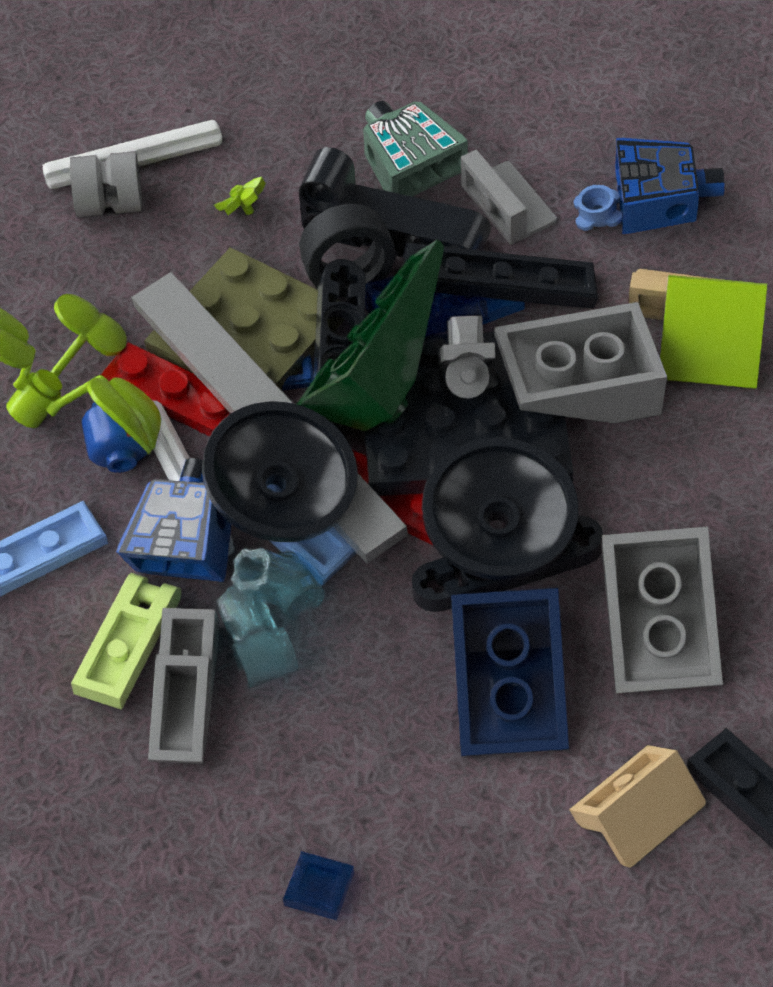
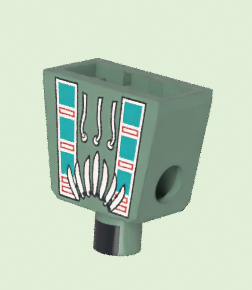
(411, 147)

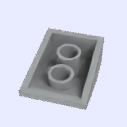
(585, 365)
(661, 610)

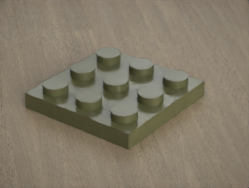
(260, 310)

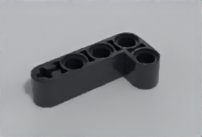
(409, 219)

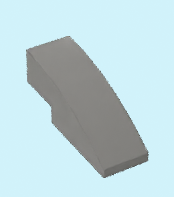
(183, 685)

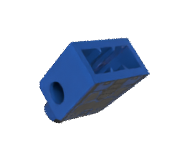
(661, 183)
(177, 530)

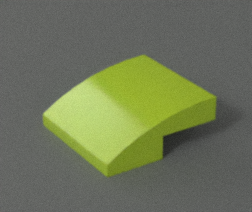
(713, 331)

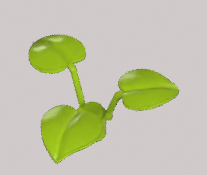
(40, 391)

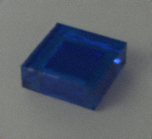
(318, 885)

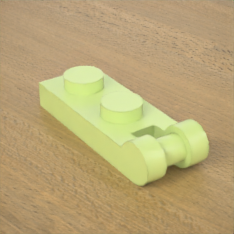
(124, 641)

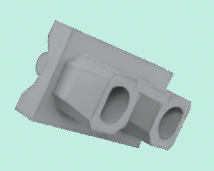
(467, 354)

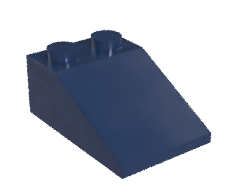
(509, 672)

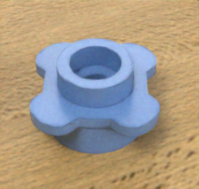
(597, 207)

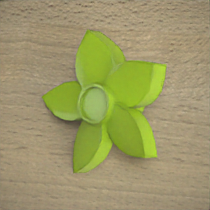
(242, 196)

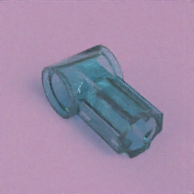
(277, 580)
(257, 642)

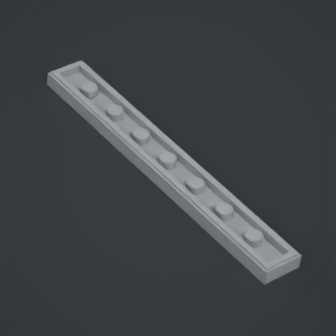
(239, 382)

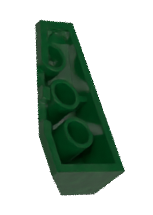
(382, 364)

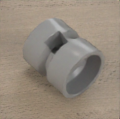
(89, 184)

